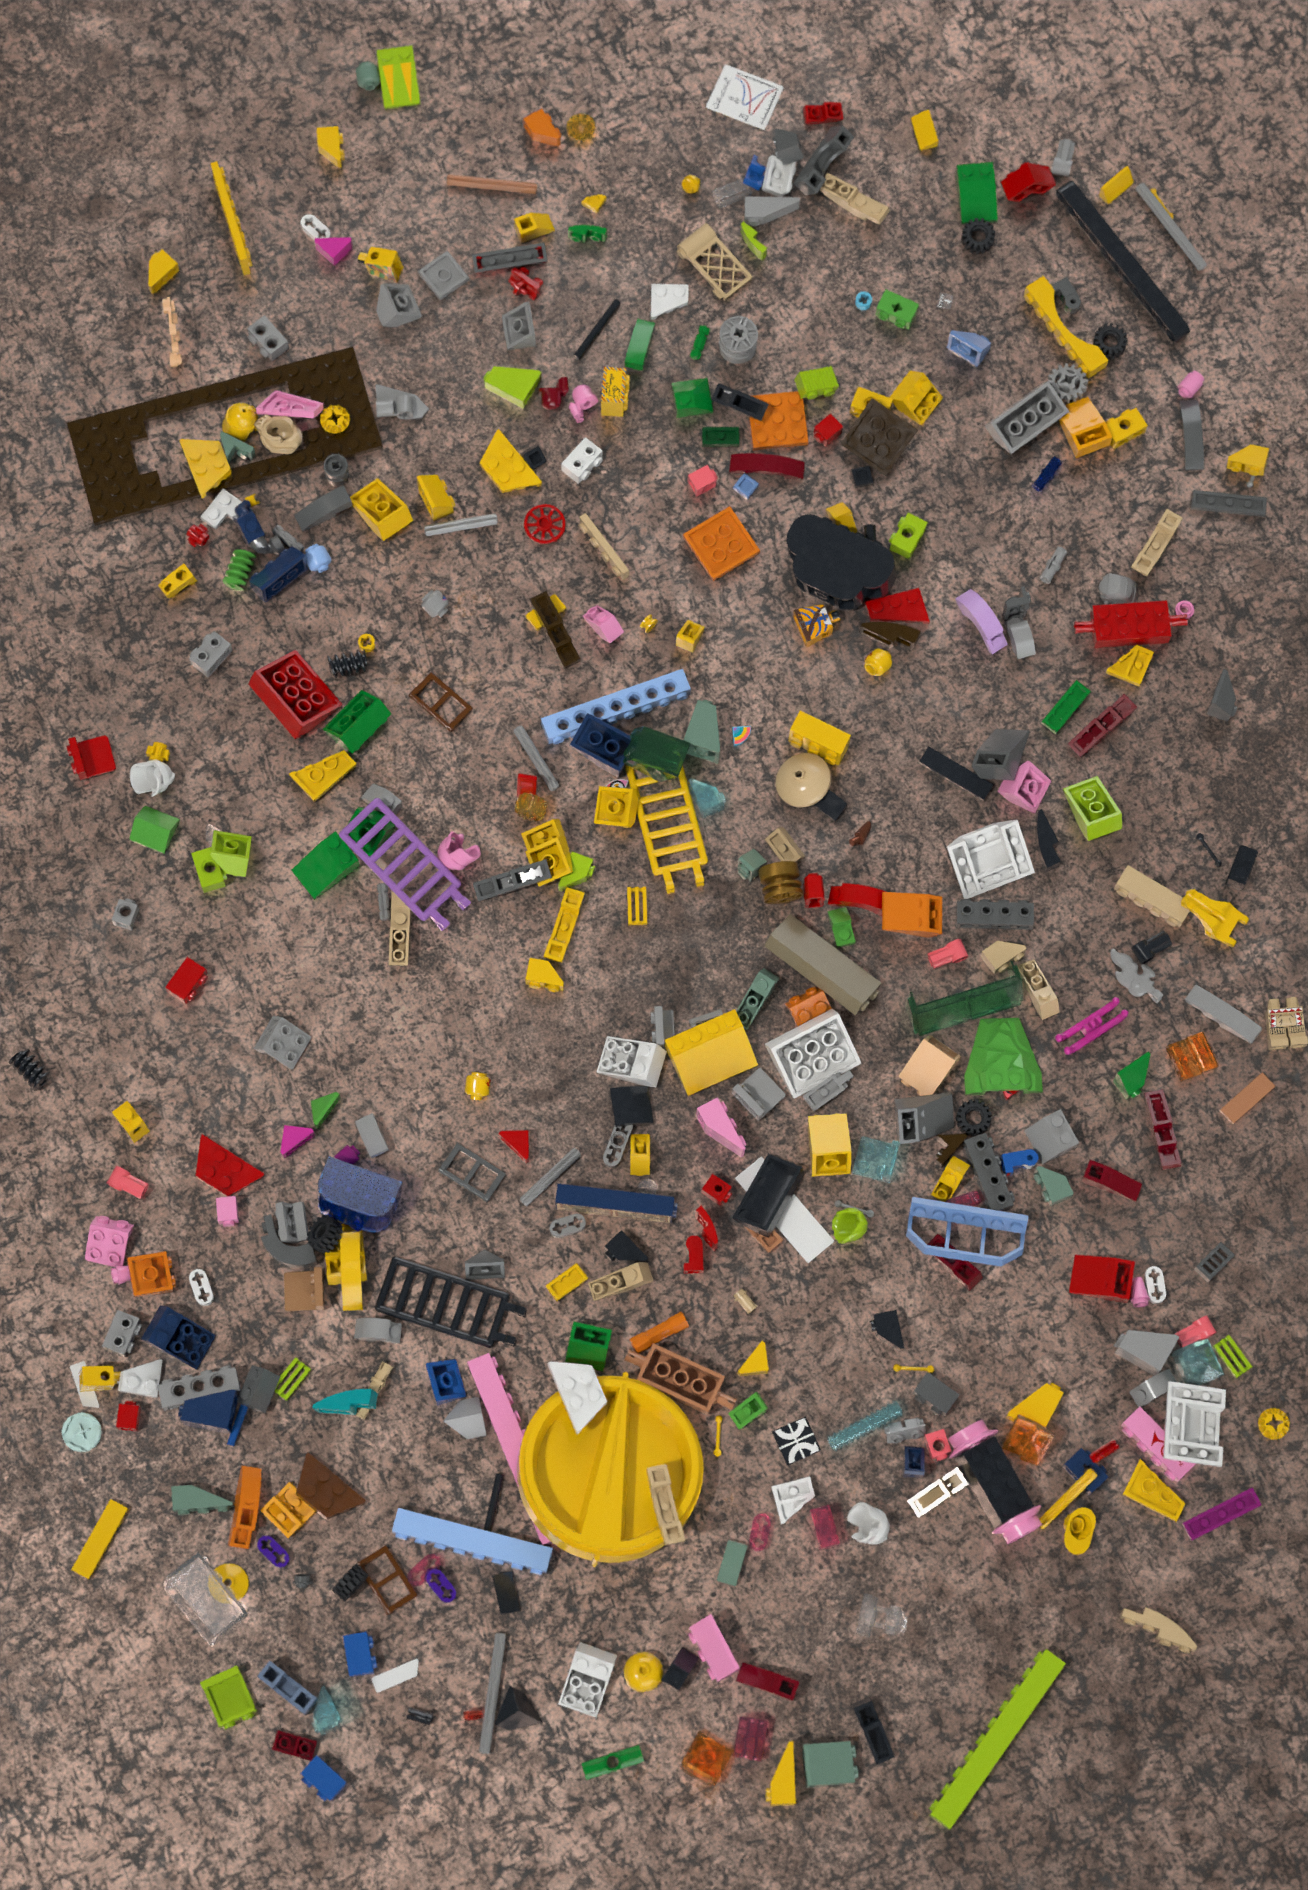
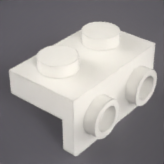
(778, 177)

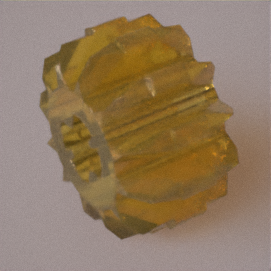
(530, 807)

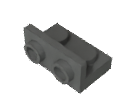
(1017, 606)

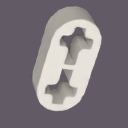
(318, 226)
(1159, 1284)
(205, 1285)

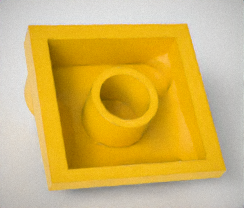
(616, 807)

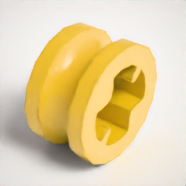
(648, 623)
(364, 637)

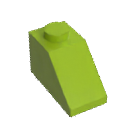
(582, 868)

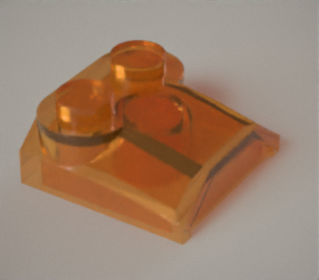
(706, 1759)

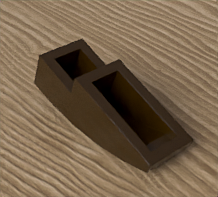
(890, 633)

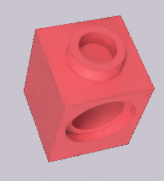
(702, 480)
(941, 1437)

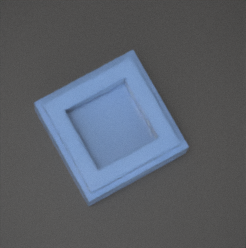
(745, 486)

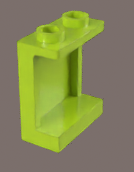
(229, 1697)

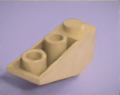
(1039, 989)
(621, 1281)

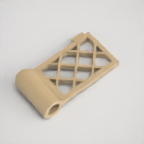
(700, 242)

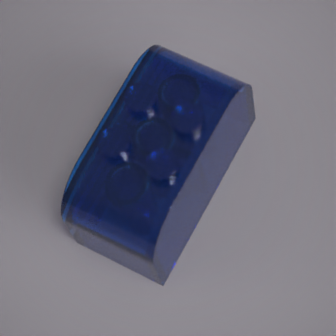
(357, 1196)

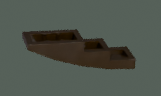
(555, 630)

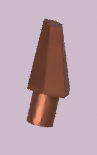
(861, 834)

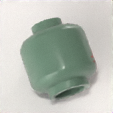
(367, 75)

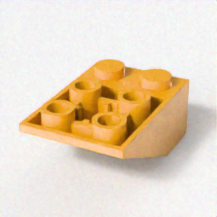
(1084, 428)

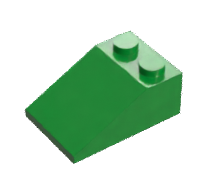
(976, 192)
(325, 865)

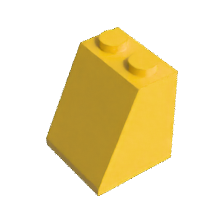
(829, 1145)

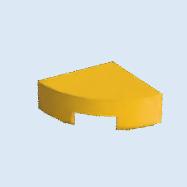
(594, 202)

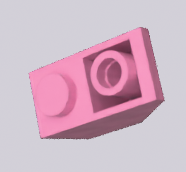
(603, 623)

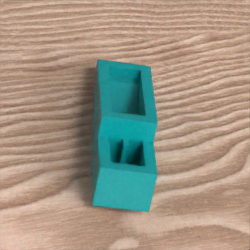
(347, 1402)

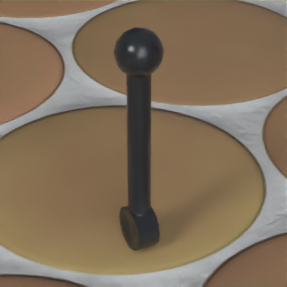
(1199, 837)

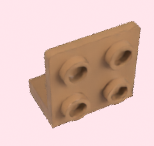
(304, 1290)

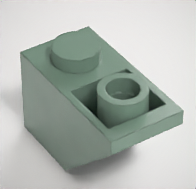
(750, 864)
(1054, 1185)

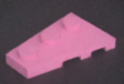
(290, 405)

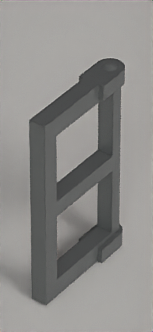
(479, 1161)

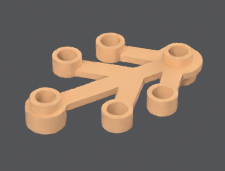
(168, 308)

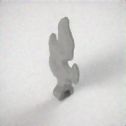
(1128, 977)

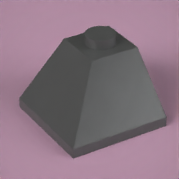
(1223, 699)

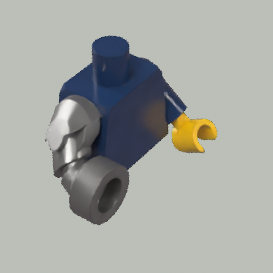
(252, 530)

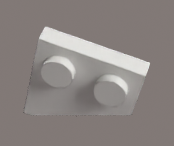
(667, 298)
(141, 1379)

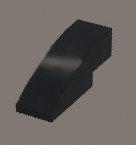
(739, 402)
(1046, 842)
(872, 1730)

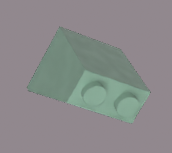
(704, 732)
(829, 1764)

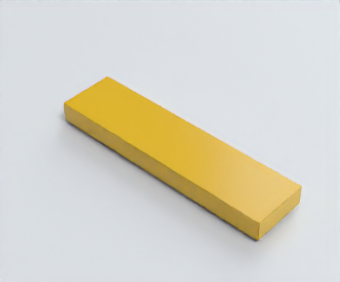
(99, 1539)

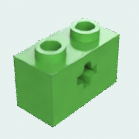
(890, 303)

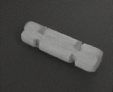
(287, 538)
(383, 900)

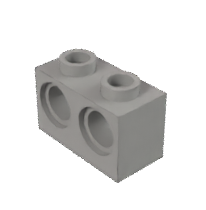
(271, 336)

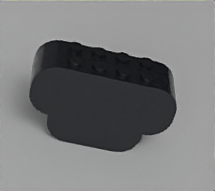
(838, 563)

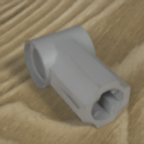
(1062, 161)

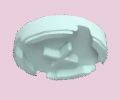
(81, 1432)

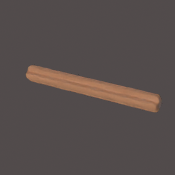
(493, 184)

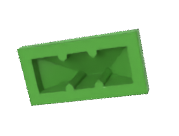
(322, 1107)

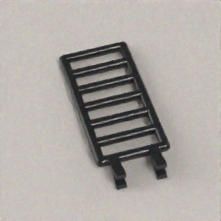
(449, 1279)

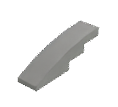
(1224, 1014)

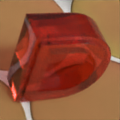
(472, 1715)

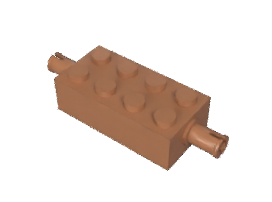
(681, 1379)

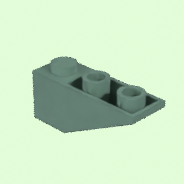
(756, 997)
(191, 1498)

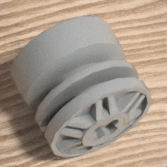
(737, 349)

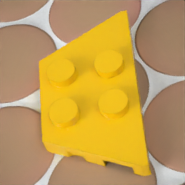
(206, 463)
(507, 466)

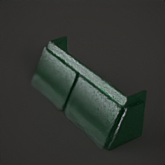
(966, 1004)

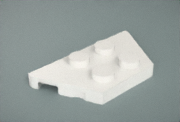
(578, 1391)

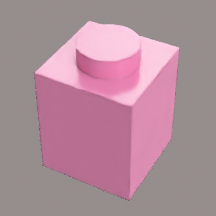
(227, 1211)

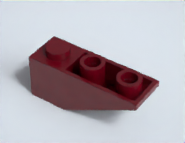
(1111, 1180)
(767, 1681)

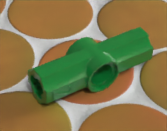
(599, 1767)

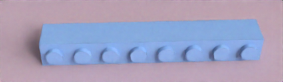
(472, 1540)

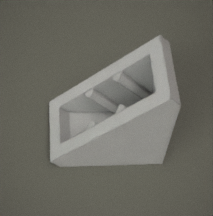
(467, 1418)

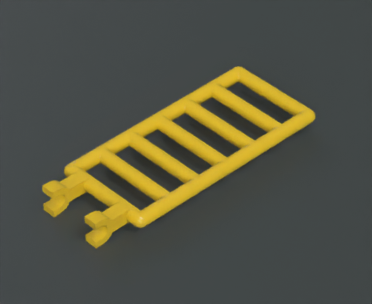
(648, 836)

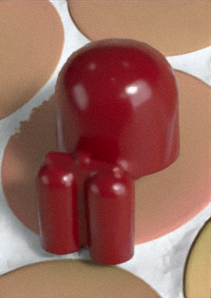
(552, 395)

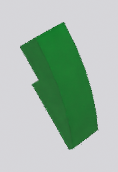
(639, 344)

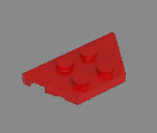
(223, 1169)

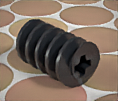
(347, 663)
(29, 1069)

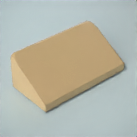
(784, 846)

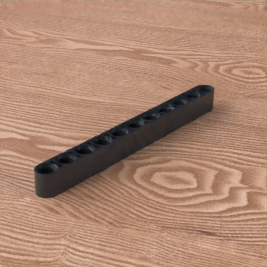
(1122, 261)

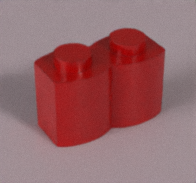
(813, 891)

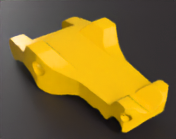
(1216, 916)

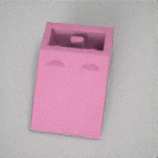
(717, 1125)

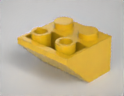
(916, 396)

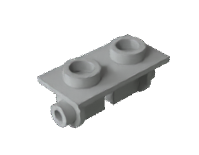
(896, 1433)

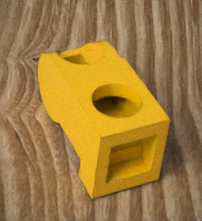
(176, 581)

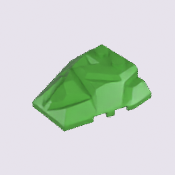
(1002, 1059)

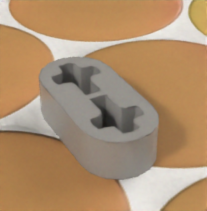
(569, 1230)

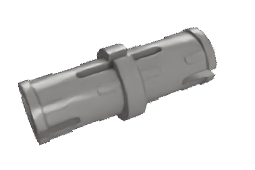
(1053, 565)

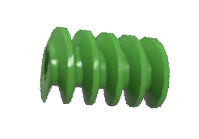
(237, 569)

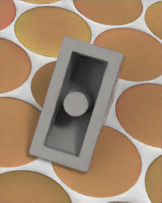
(385, 795)

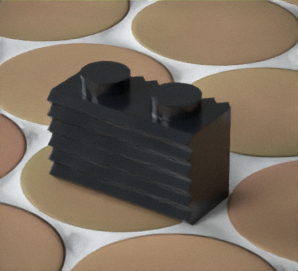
(1241, 867)

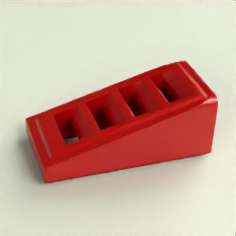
(527, 784)

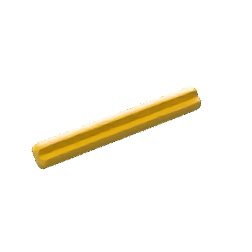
(1067, 1497)

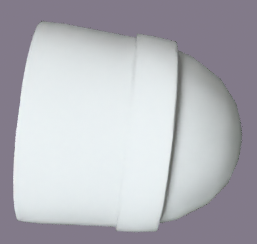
(151, 776)
(871, 1522)

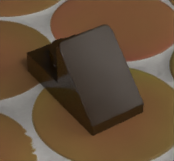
(951, 1143)

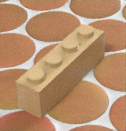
(1152, 896)

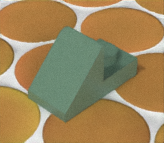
(233, 445)

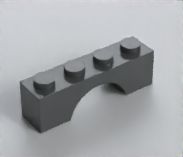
(832, 145)

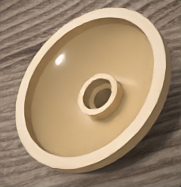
(810, 786)

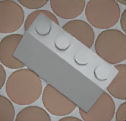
(1027, 417)

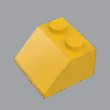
(435, 496)

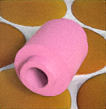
(1190, 384)

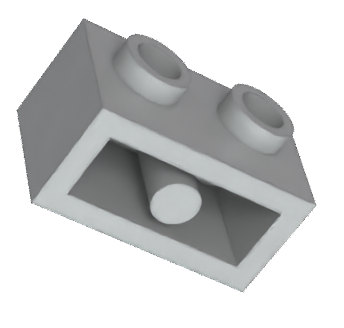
(210, 653)
(122, 1333)

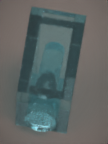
(706, 797)

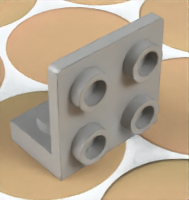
(283, 1041)
(758, 1094)

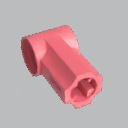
(952, 952)
(123, 1180)
(1199, 1330)

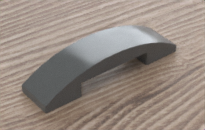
(1192, 435)

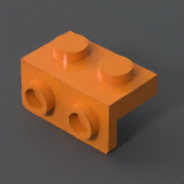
(808, 1005)

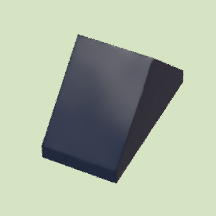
(914, 1462)

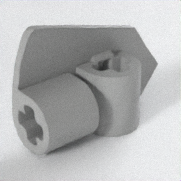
(398, 403)

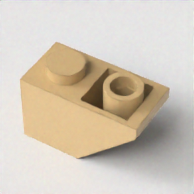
(1000, 954)

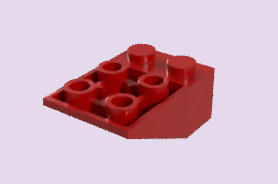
(1102, 1277)

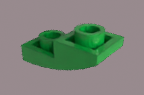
(579, 233)

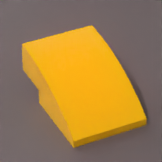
(549, 844)
(333, 1260)

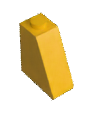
(1038, 1405)

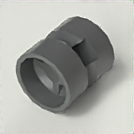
(336, 469)

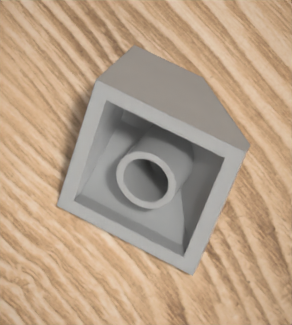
(396, 305)

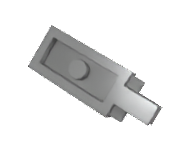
(827, 1090)

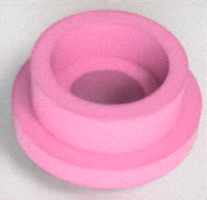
(1184, 604)

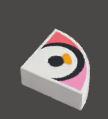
(618, 783)

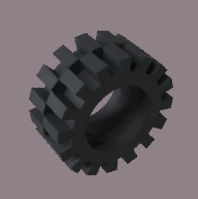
(978, 226)
(1116, 333)
(971, 1129)
(324, 1233)
(350, 1582)

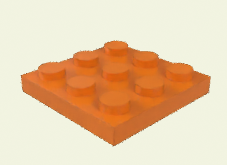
(782, 423)
(721, 543)

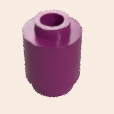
(348, 1154)

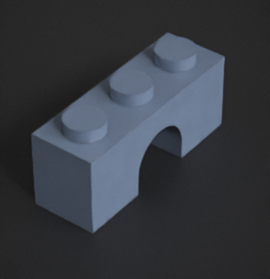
(287, 1688)

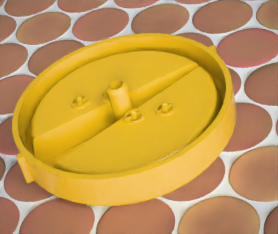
(593, 1485)

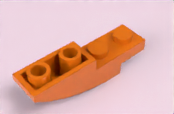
(246, 1507)

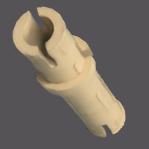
(376, 1384)

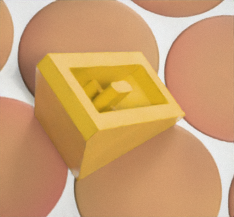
(842, 515)
(689, 635)
(756, 1363)

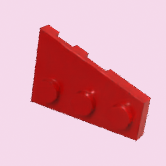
(902, 606)

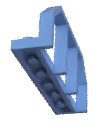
(970, 1216)

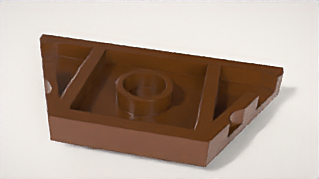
(325, 1490)

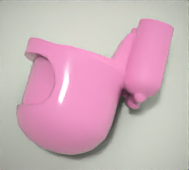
(583, 400)

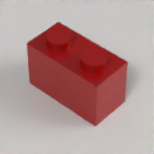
(187, 980)

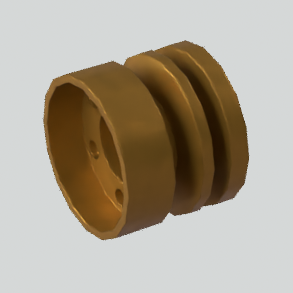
(780, 882)

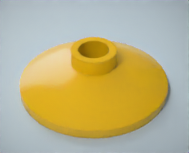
(237, 1576)

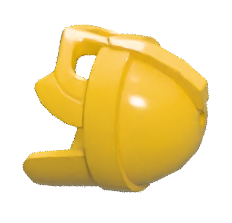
(240, 421)

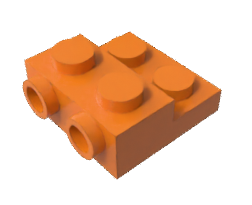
(151, 1274)

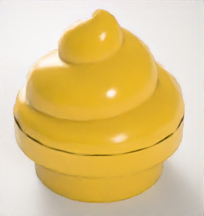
(691, 184)

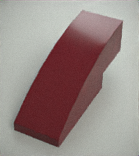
(961, 1270)

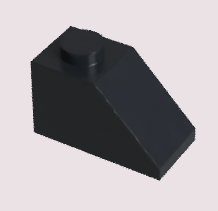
(624, 1250)
(888, 1329)
(679, 1669)

